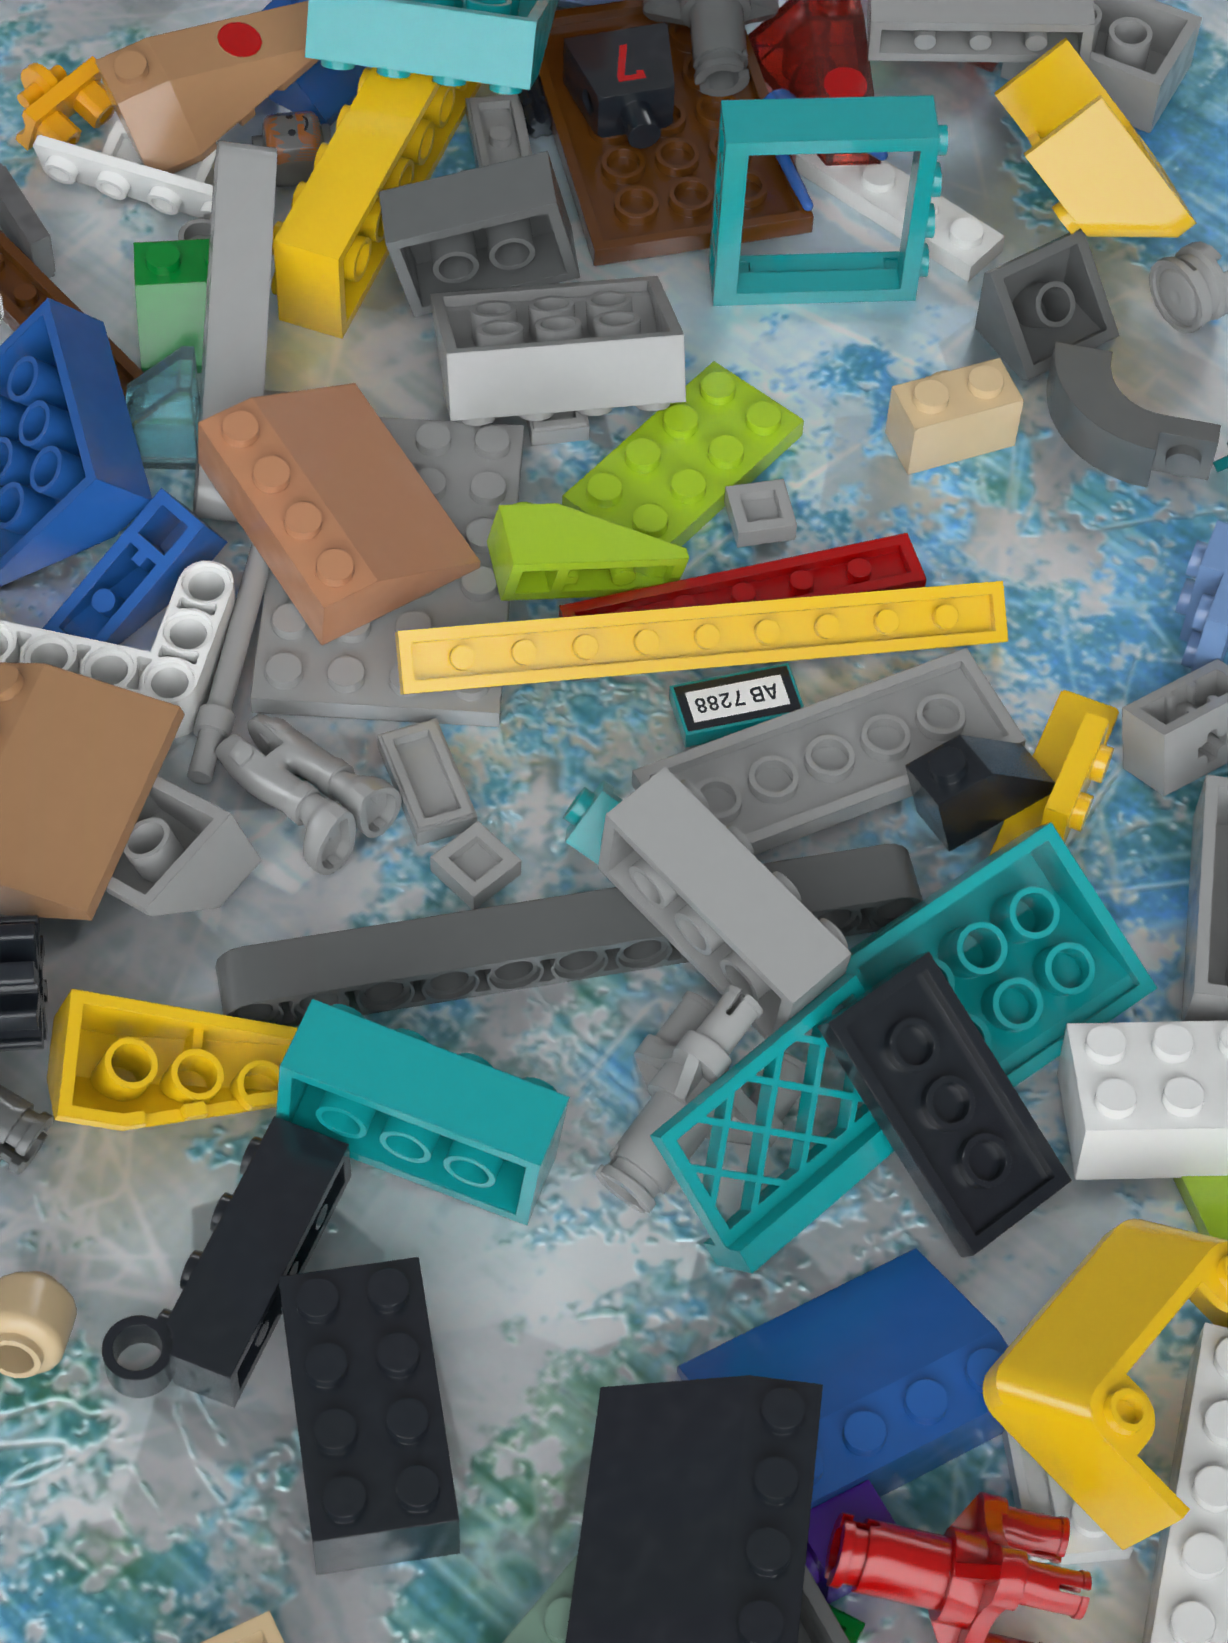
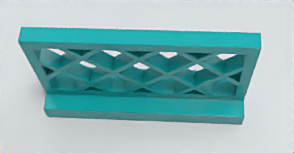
(814, 1176)

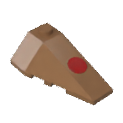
(200, 81)

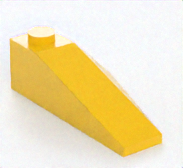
(158, 1064)

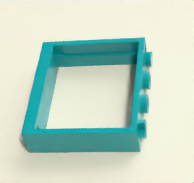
(823, 128)

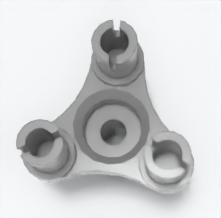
(677, 1067)

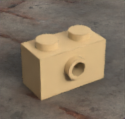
(953, 415)

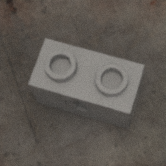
(1178, 730)

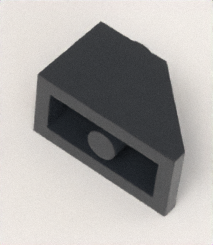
(974, 786)

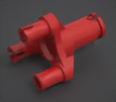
(964, 1573)

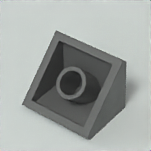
(1043, 300)

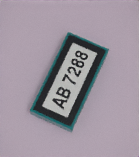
(732, 702)

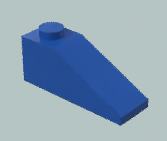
(137, 572)

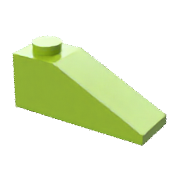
(572, 554)

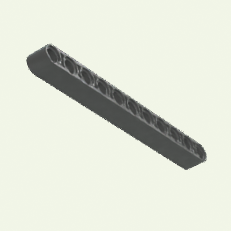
(525, 943)

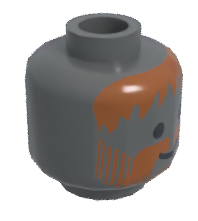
(297, 141)

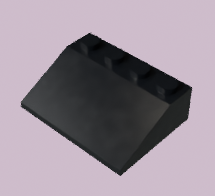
(697, 1512)

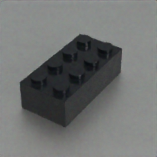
(369, 1416)

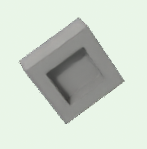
(760, 513)
(475, 865)

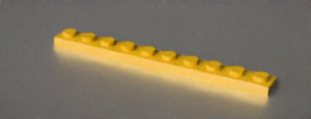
(699, 637)

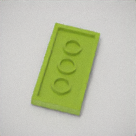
(678, 462)

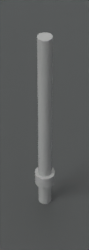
(215, 718)

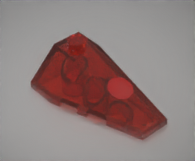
(817, 53)

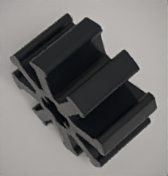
(22, 984)

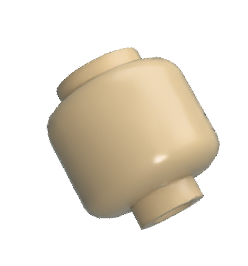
(34, 1323)

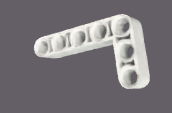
(180, 660)

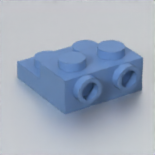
(1206, 601)

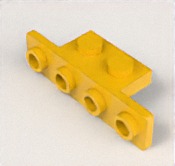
(1073, 755)

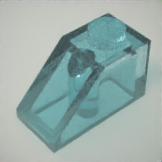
(166, 411)

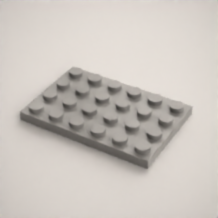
(358, 673)

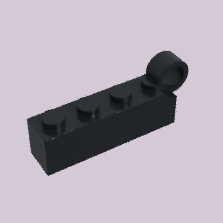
(233, 1285)

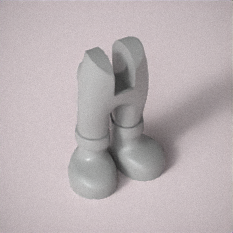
(330, 828)

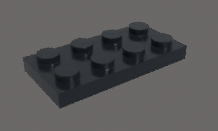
(944, 1104)

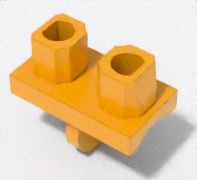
(54, 97)

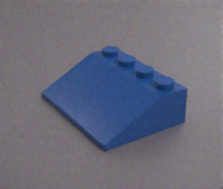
(64, 442)
(896, 1368)

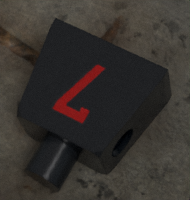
(622, 81)

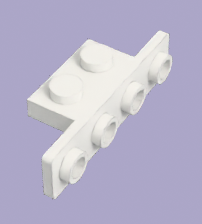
(121, 174)

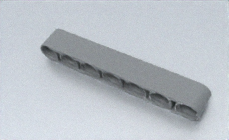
(236, 293)

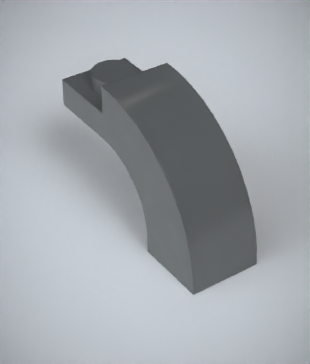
(1116, 432)

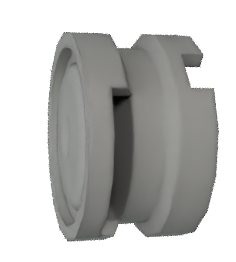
(1190, 287)

